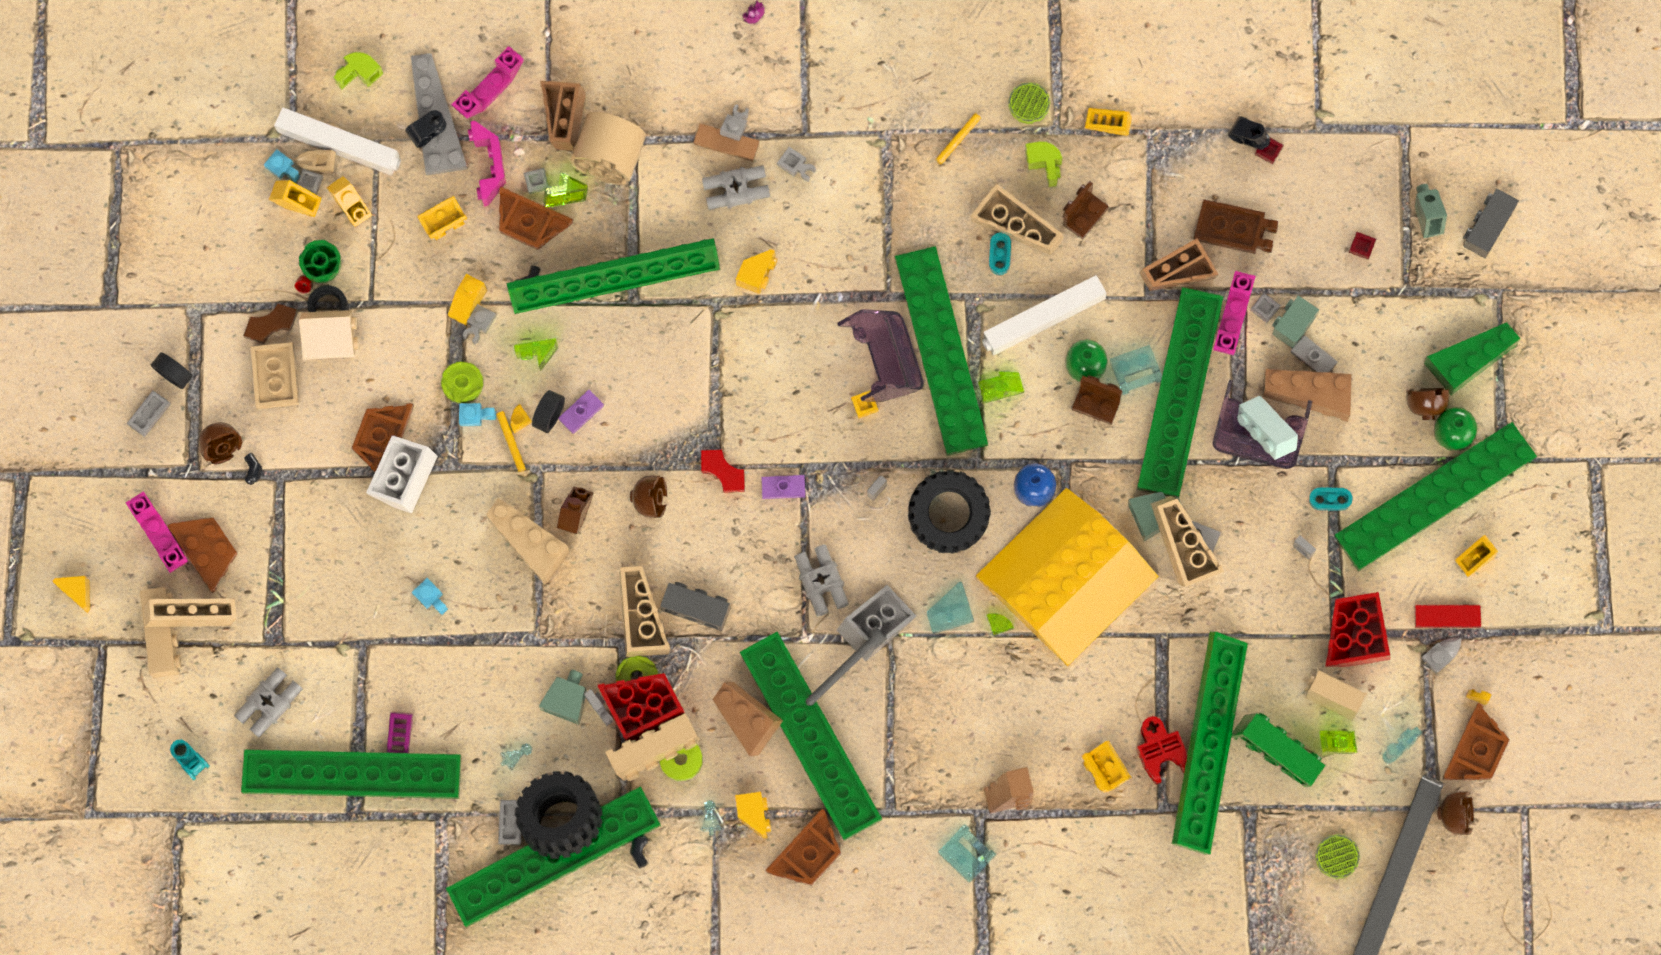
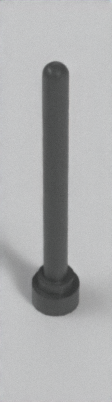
(875, 638)

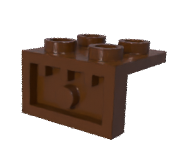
(1084, 211)
(1097, 399)

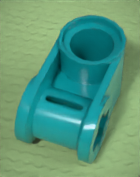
(191, 761)

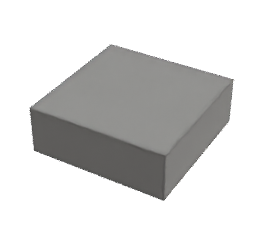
(536, 180)
(310, 181)
(1265, 307)
(876, 488)
(1304, 547)

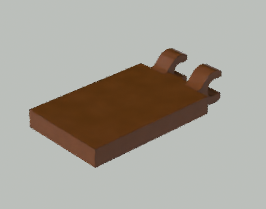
(1234, 227)

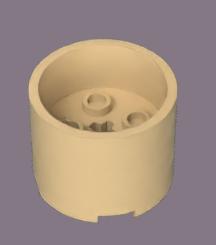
(608, 148)

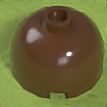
(1427, 402)
(219, 442)
(648, 496)
(1457, 812)

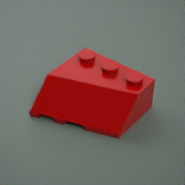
(1357, 632)
(641, 704)

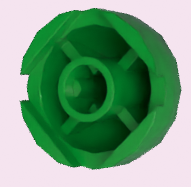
(320, 261)
(1086, 359)
(1455, 429)

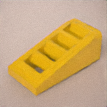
(1118, 115)

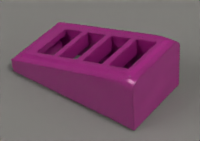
(392, 725)

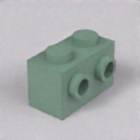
(1295, 321)

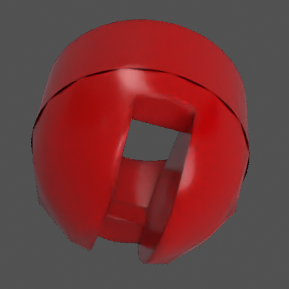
(299, 284)

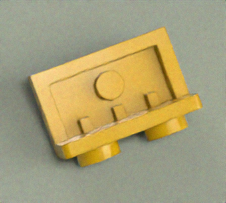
(441, 218)
(1105, 767)

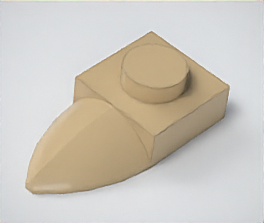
(317, 160)

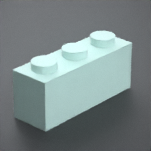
(1267, 427)

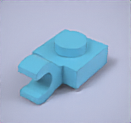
(281, 165)
(472, 413)
(429, 595)

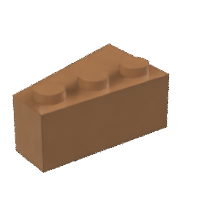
(1179, 267)

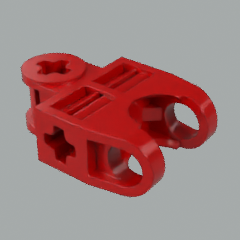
(1157, 741)

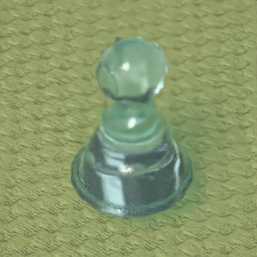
(511, 758)
(710, 822)

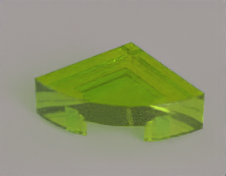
(999, 623)

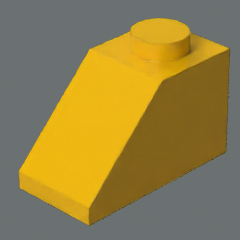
(294, 198)
(466, 298)

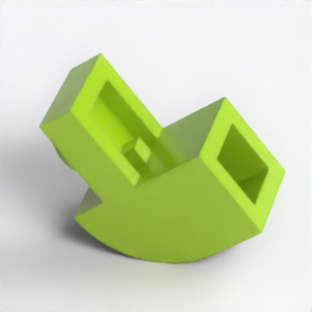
(358, 65)
(1045, 156)

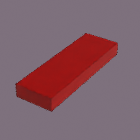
(1447, 616)

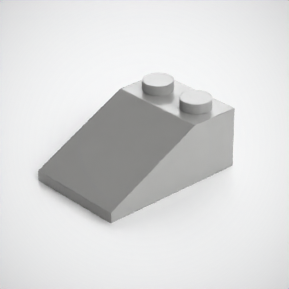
(883, 611)

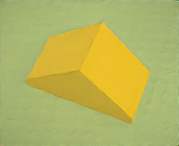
(1477, 556)
(77, 589)

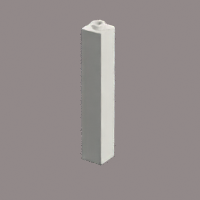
(342, 142)
(1044, 315)

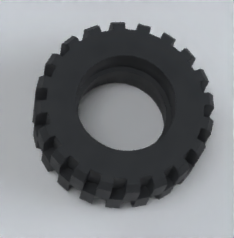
(978, 511)
(548, 792)

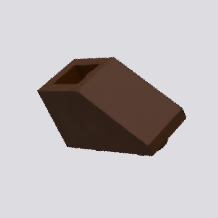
(574, 510)

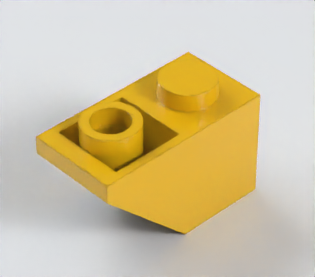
(349, 201)
(755, 270)
(751, 812)

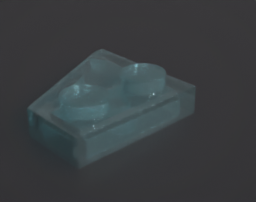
(950, 610)

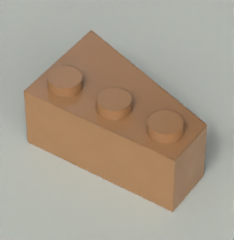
(564, 112)
(746, 717)
(1011, 791)

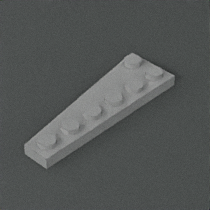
(444, 151)

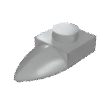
(1442, 653)

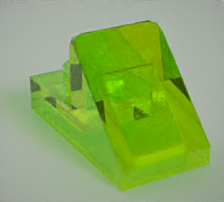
(568, 192)
(542, 349)
(1000, 387)
(1337, 742)

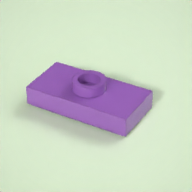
(581, 412)
(783, 487)

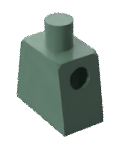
(1430, 211)
(1144, 515)
(565, 698)

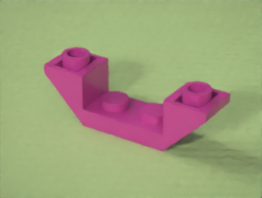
(491, 86)
(488, 187)
(1234, 313)
(157, 531)

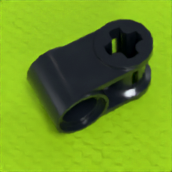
(424, 129)
(1249, 133)

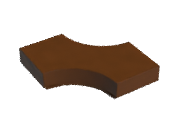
(279, 319)

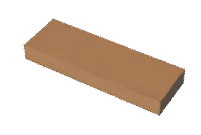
(710, 138)

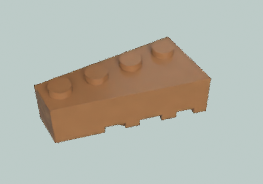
(1327, 391)

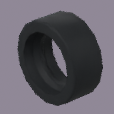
(326, 290)
(171, 370)
(548, 411)

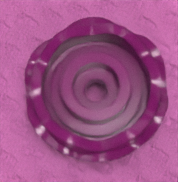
(754, 13)

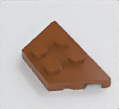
(529, 220)
(377, 430)
(206, 548)
(1478, 749)
(808, 853)

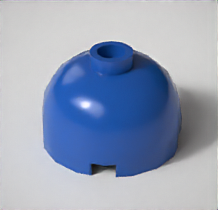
(1034, 485)

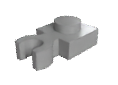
(735, 125)
(794, 163)
(479, 321)
(596, 702)

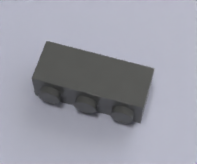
(1490, 223)
(695, 606)

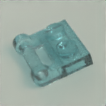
(1133, 363)
(1405, 741)
(961, 858)

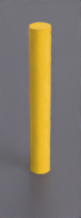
(958, 138)
(510, 441)

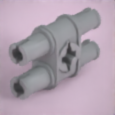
(730, 197)
(829, 572)
(267, 690)

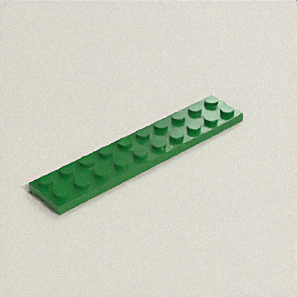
(613, 276)
(941, 351)
(1180, 392)
(1435, 496)
(811, 736)
(1209, 743)
(351, 774)
(528, 871)

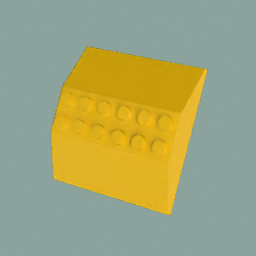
(1067, 575)

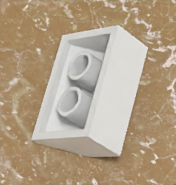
(402, 474)

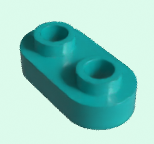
(1000, 254)
(1330, 498)

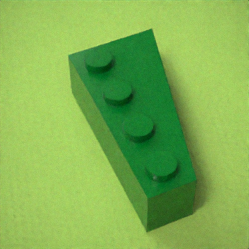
(1469, 358)
(1279, 748)

